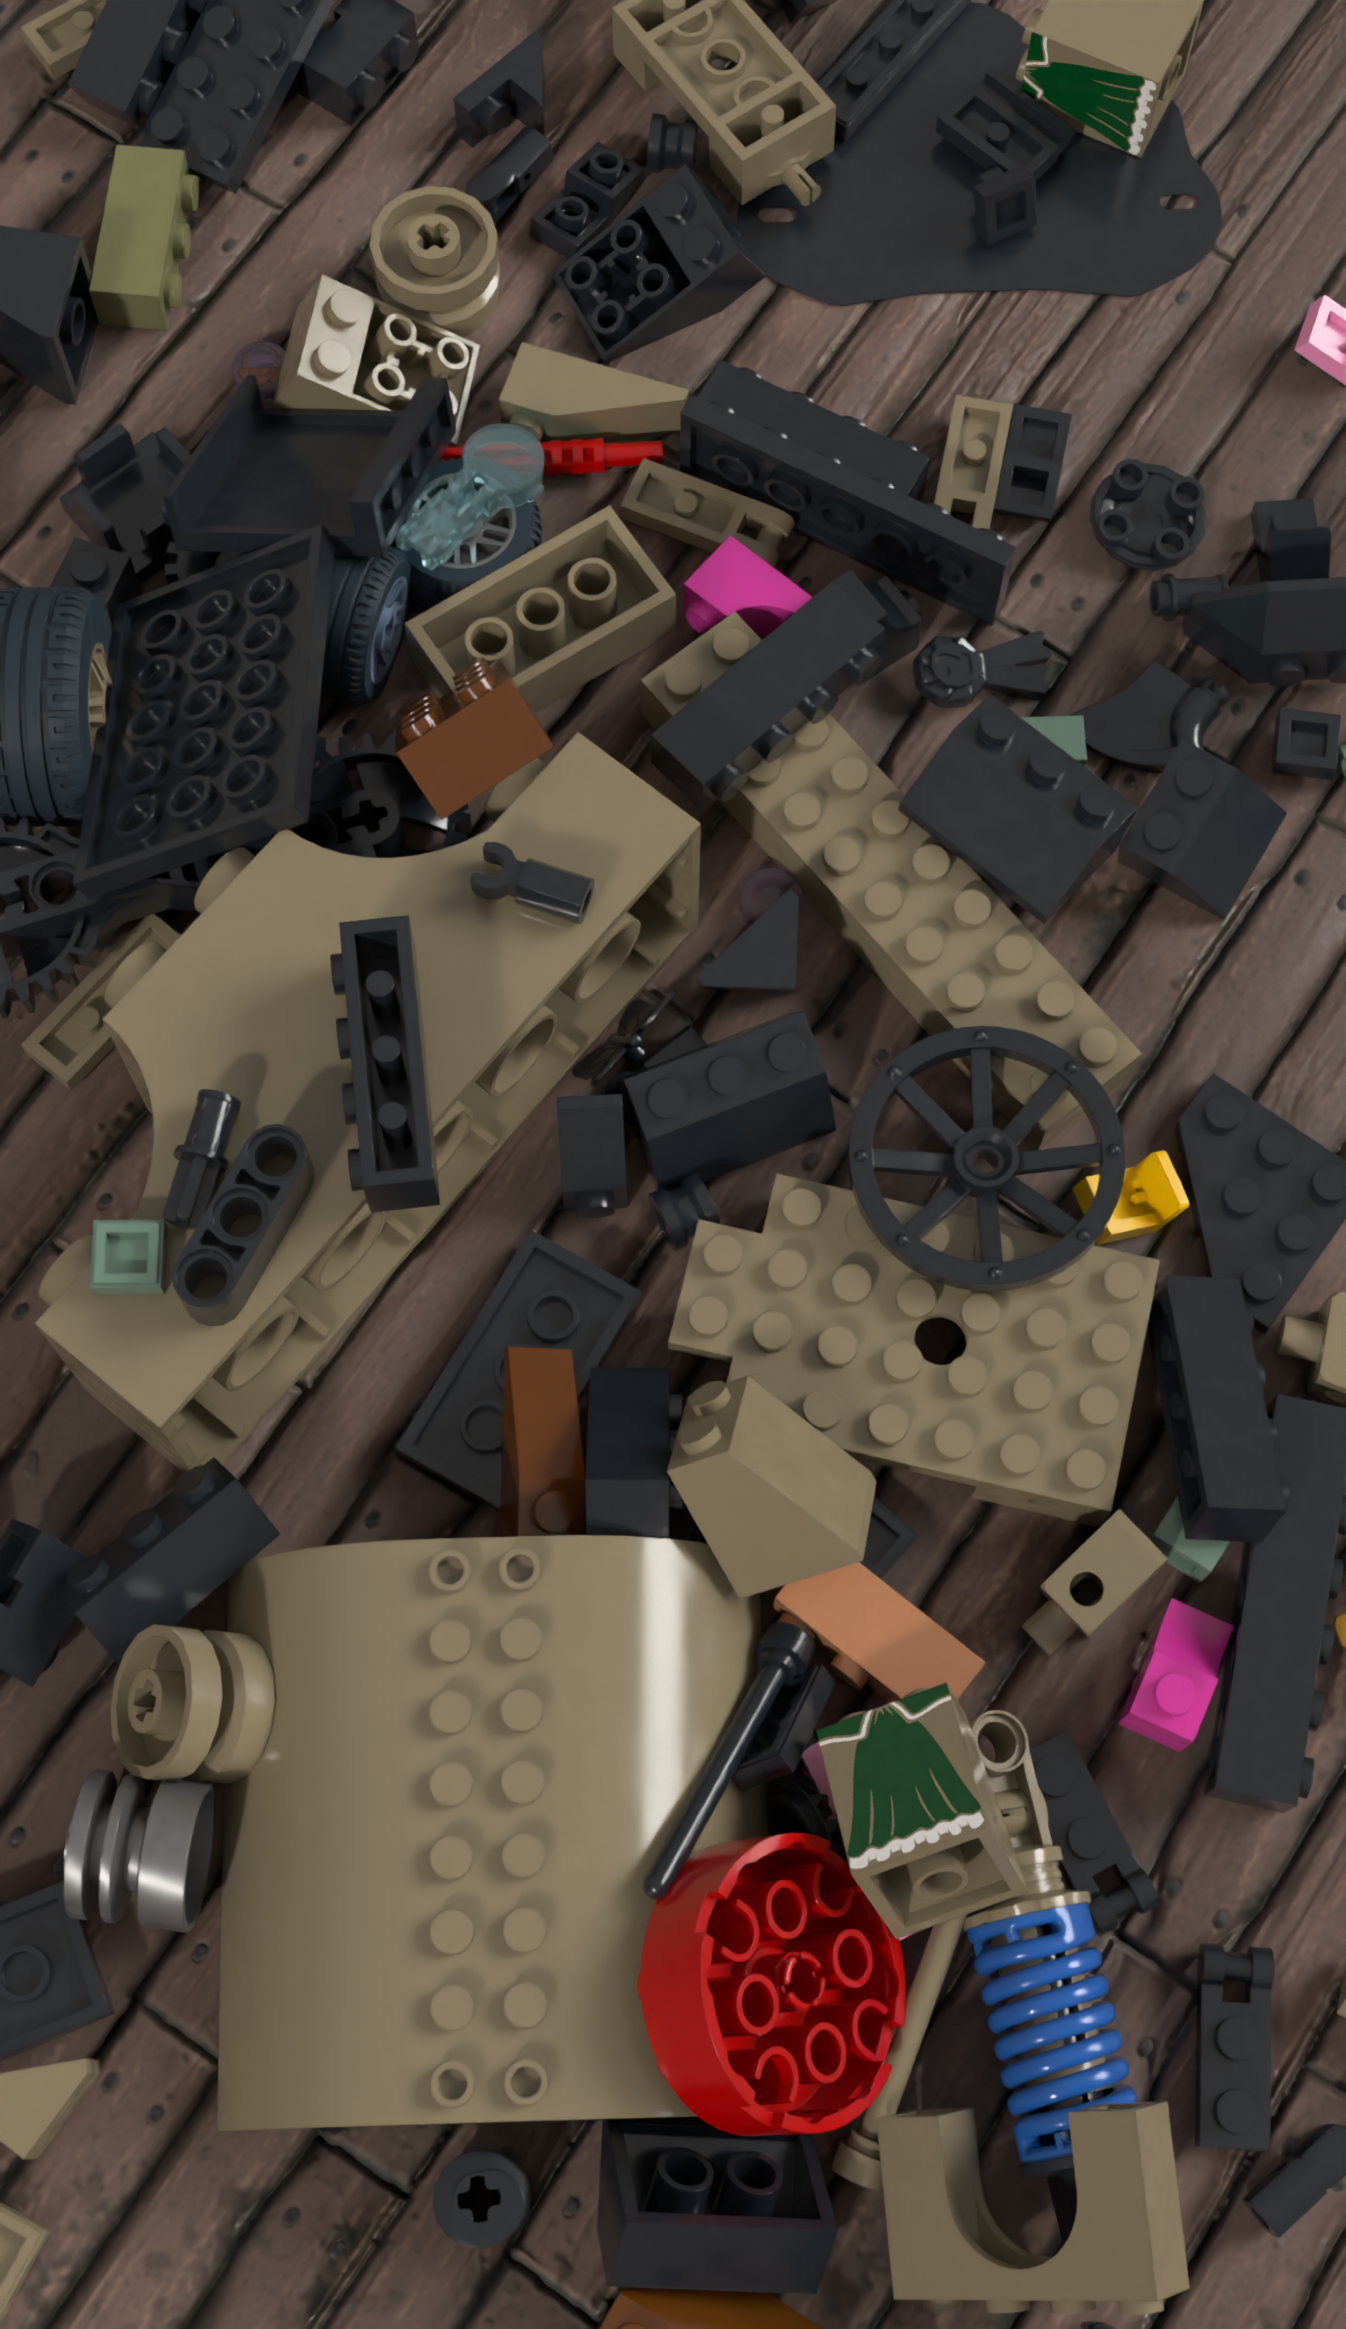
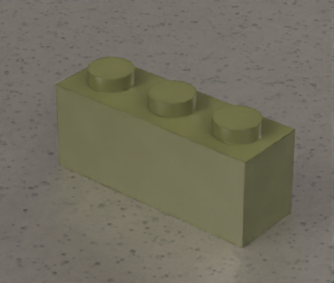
(143, 237)

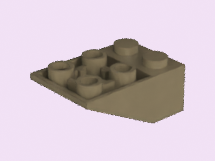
(368, 355)

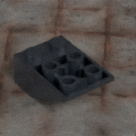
(658, 268)

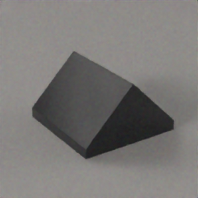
(762, 955)

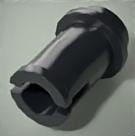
(1171, 595)

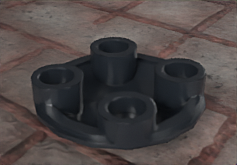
(1148, 515)

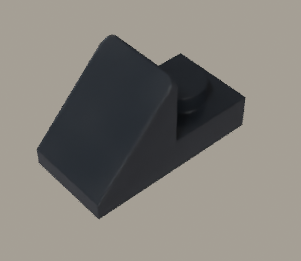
(504, 90)
(1290, 541)

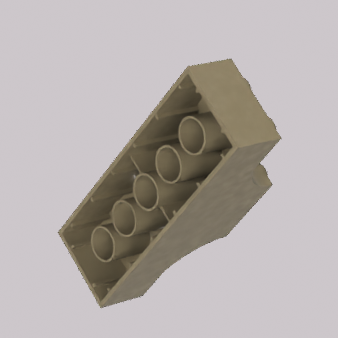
(254, 1013)

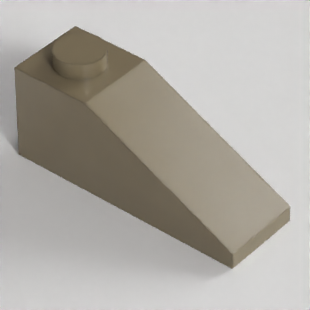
(584, 400)

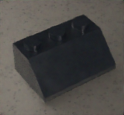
(1018, 809)
(730, 1102)
(711, 2208)

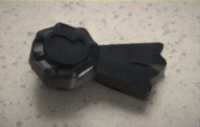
(955, 673)

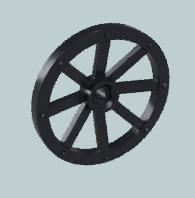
(990, 1144)

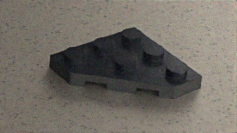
(1258, 1195)

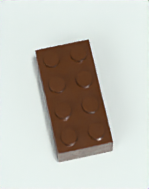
(469, 736)

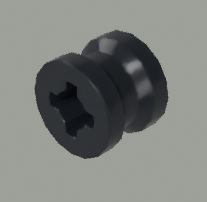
(671, 143)
(681, 1208)

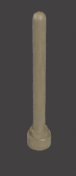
(859, 2156)

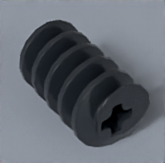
(465, 2222)

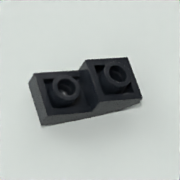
(590, 201)

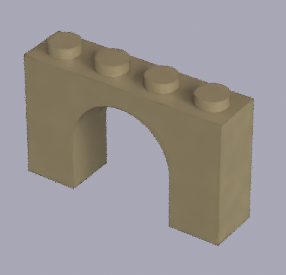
(951, 2250)

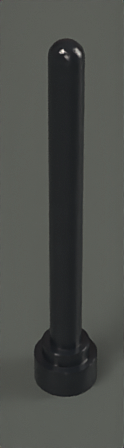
(781, 1656)

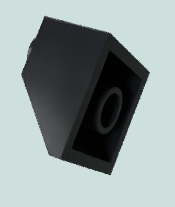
(1201, 830)

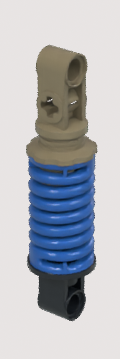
(1042, 1981)

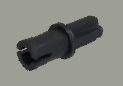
(201, 1158)

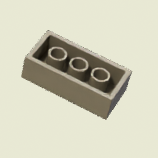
(551, 614)

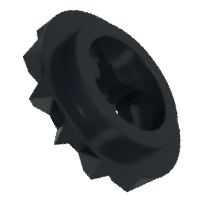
(800, 1808)

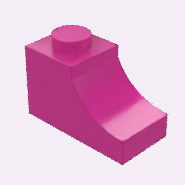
(740, 583)
(1177, 1676)

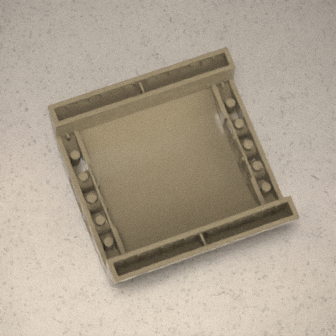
(462, 1824)

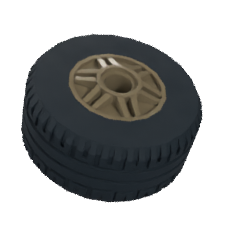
(50, 700)

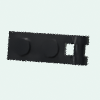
(1089, 1835)
(1233, 2050)

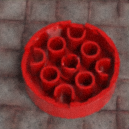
(771, 1987)

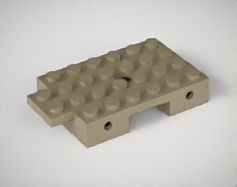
(831, 1326)

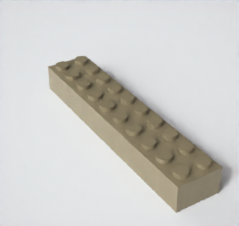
(902, 895)

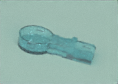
(513, 471)

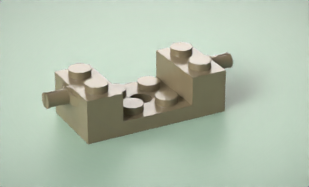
(760, 116)

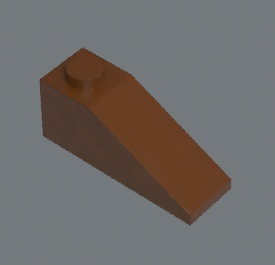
(541, 1445)

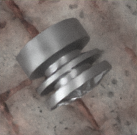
(127, 1849)

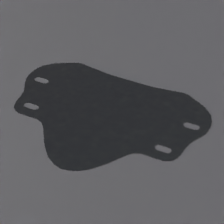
(903, 209)

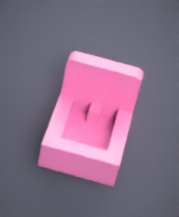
(1324, 337)

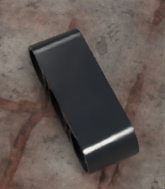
(244, 1192)

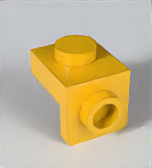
(1147, 1200)

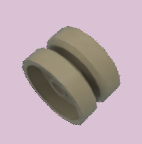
(438, 258)
(192, 1705)

